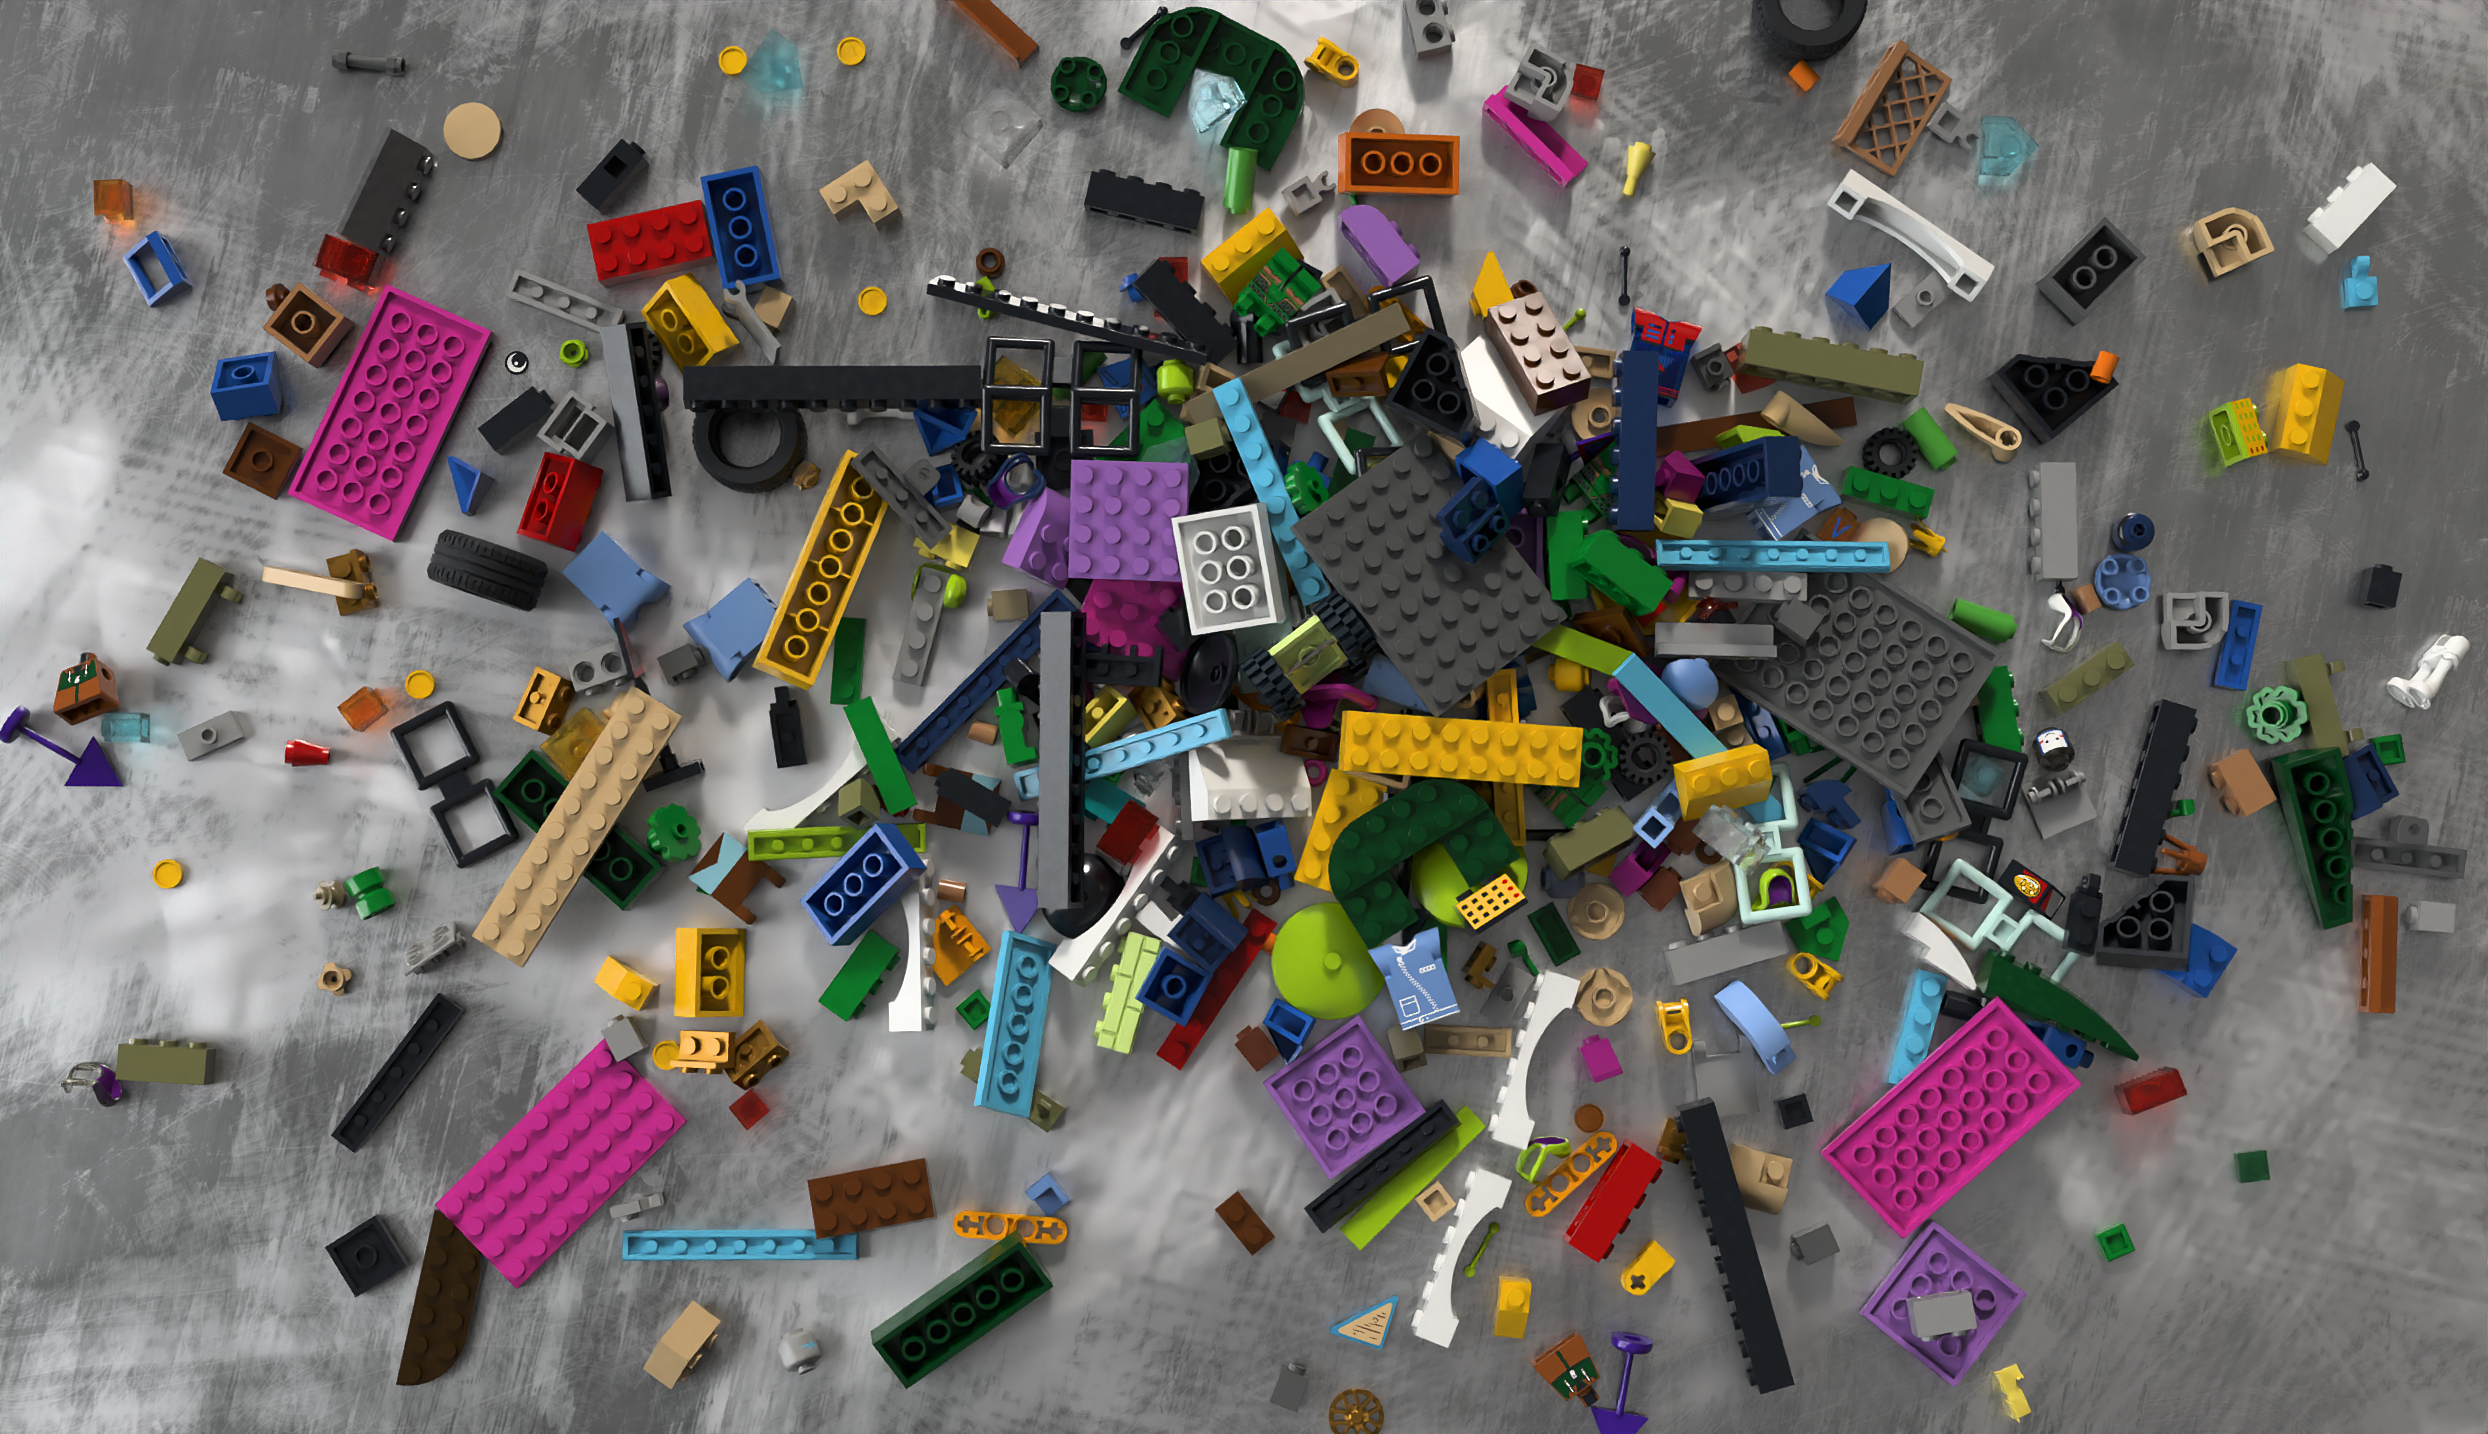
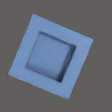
(1048, 1194)

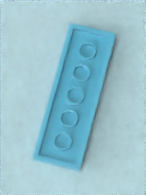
(1015, 1025)

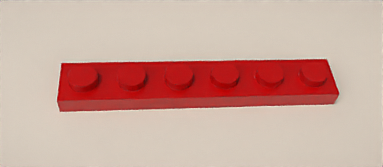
(1225, 978)

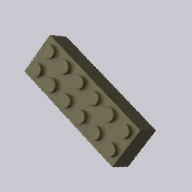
(1829, 365)

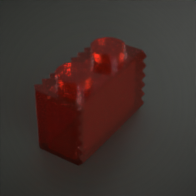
(349, 262)
(1128, 832)
(2150, 1090)

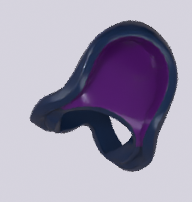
(1000, 492)

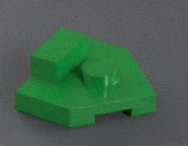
(1821, 931)

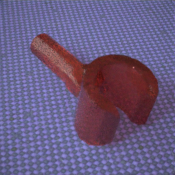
(1710, 606)

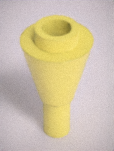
(1638, 161)

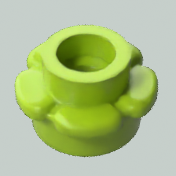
(566, 353)

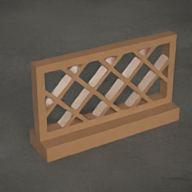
(1876, 90)

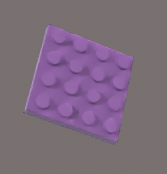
(1124, 519)
(1344, 1097)
(1937, 1265)

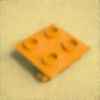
(956, 945)

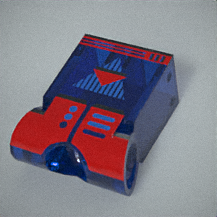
(1672, 341)

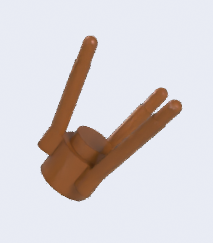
(2188, 859)

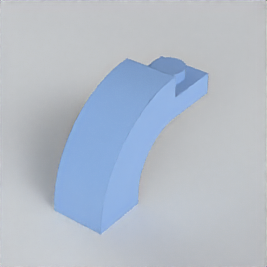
(1659, 816)
(1757, 1024)

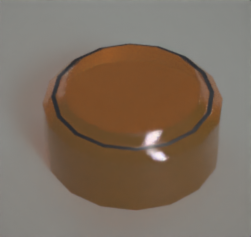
(1588, 1118)

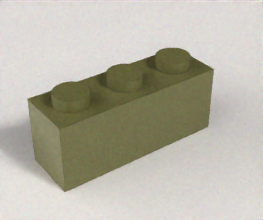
(2086, 678)
(1589, 842)
(166, 1062)

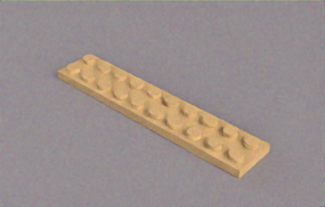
(577, 826)

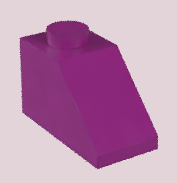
(1679, 478)
(1638, 866)
(1599, 1058)

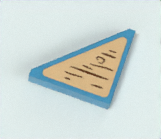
(1369, 1325)

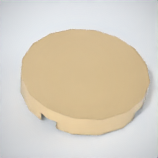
(473, 131)
(1888, 531)
(1596, 911)
(1604, 997)

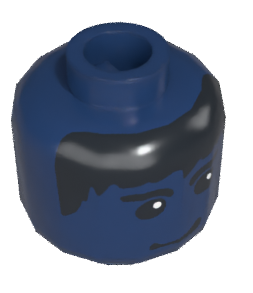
(2133, 532)

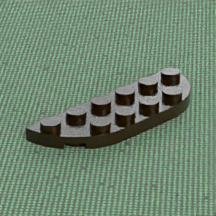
(442, 1304)

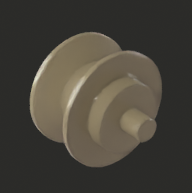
(330, 895)

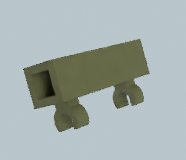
(190, 613)
(2311, 679)
(1044, 1108)

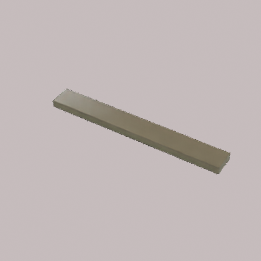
(1309, 360)

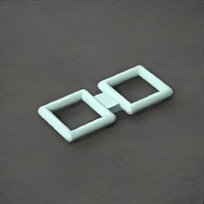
(1340, 408)
(1771, 831)
(1997, 925)

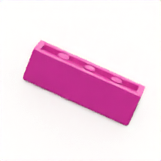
(1536, 139)

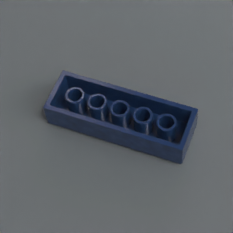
(1634, 441)
(1749, 476)

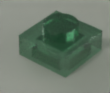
(2251, 1166)

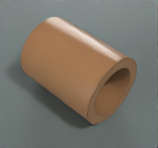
(2087, 599)
(983, 732)
(951, 890)

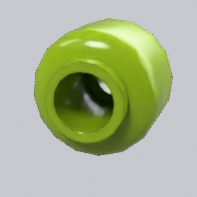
(1175, 381)

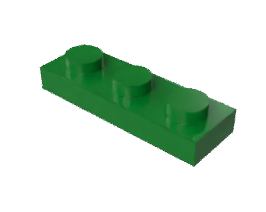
(848, 661)

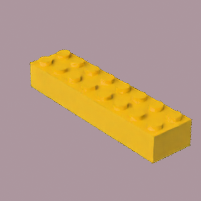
(822, 578)
(1460, 749)

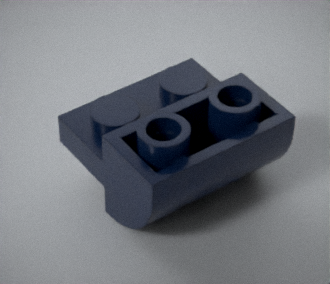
(1472, 521)
(2368, 781)
(1828, 797)
(1232, 861)
(1207, 932)

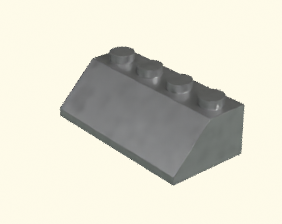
(385, 192)

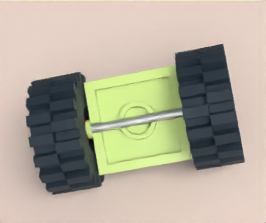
(1309, 655)

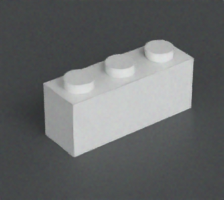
(2348, 207)

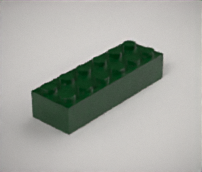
(622, 866)
(961, 1309)

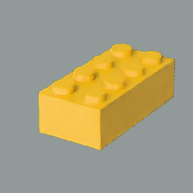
(1341, 803)

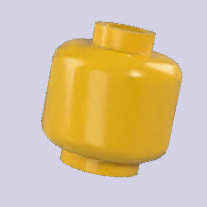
(1569, 675)

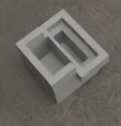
(576, 428)

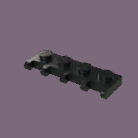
(1125, 669)

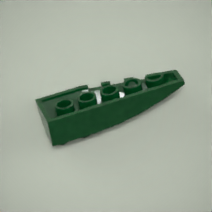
(2319, 821)
(2045, 999)

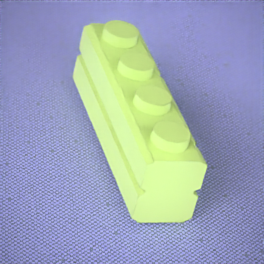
(1122, 1009)

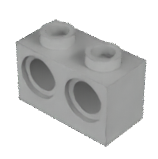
(1421, 25)
(599, 660)

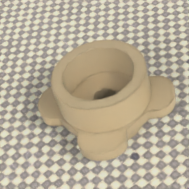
(806, 475)
(326, 983)

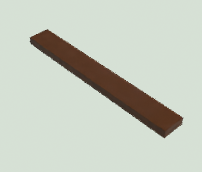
(1700, 434)

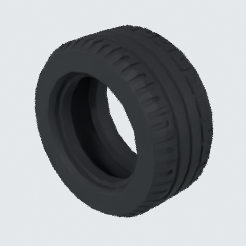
(1807, 44)
(759, 477)
(487, 570)

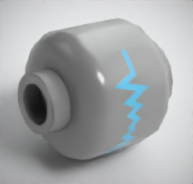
(799, 1351)

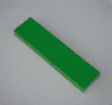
(880, 755)

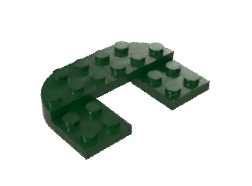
(1225, 47)
(1397, 830)

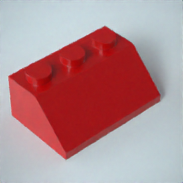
(560, 501)

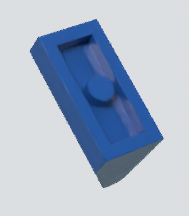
(178, 279)

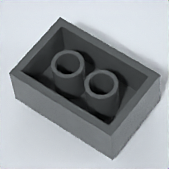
(2090, 270)

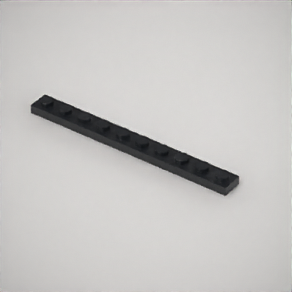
(1080, 322)

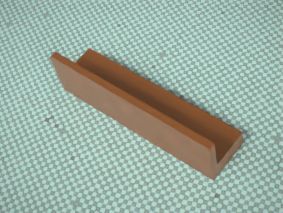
(997, 29)
(2378, 954)

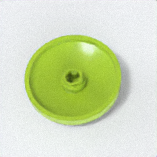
(1439, 881)
(1324, 964)

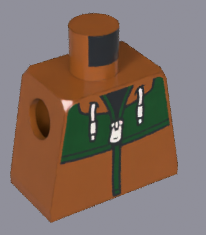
(85, 690)
(1569, 1369)

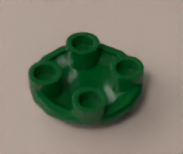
(1078, 84)

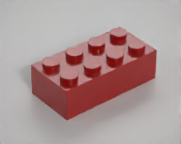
(652, 243)
(1612, 1201)

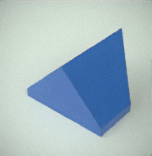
(1863, 293)
(943, 428)
(470, 485)
(947, 492)
(1824, 848)
(1288, 1029)

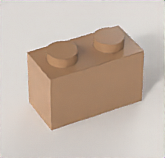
(2242, 783)
(1897, 881)

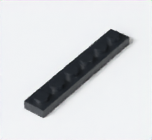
(397, 1072)
(1382, 1166)

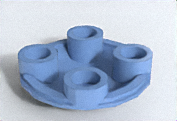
(2123, 581)
(1691, 682)

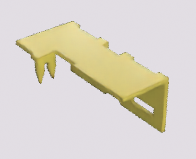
(2009, 1386)

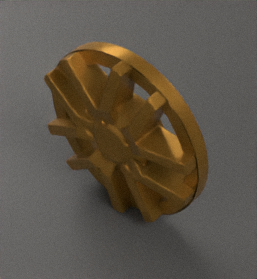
(1355, 1414)

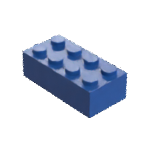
(742, 229)
(863, 884)

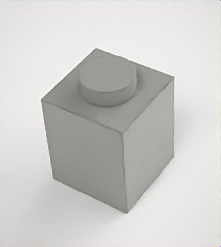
(2431, 916)
(624, 1037)

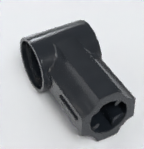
(1250, 342)
(1023, 679)
(1961, 1006)

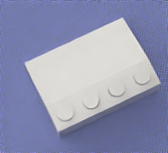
(1500, 404)
(1228, 569)
(1247, 781)

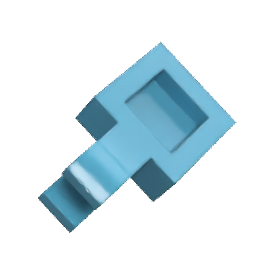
(2360, 289)

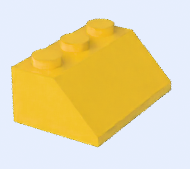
(1246, 253)
(689, 324)
(2307, 414)
(1724, 778)
(709, 972)

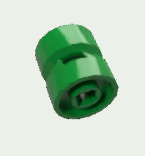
(370, 893)

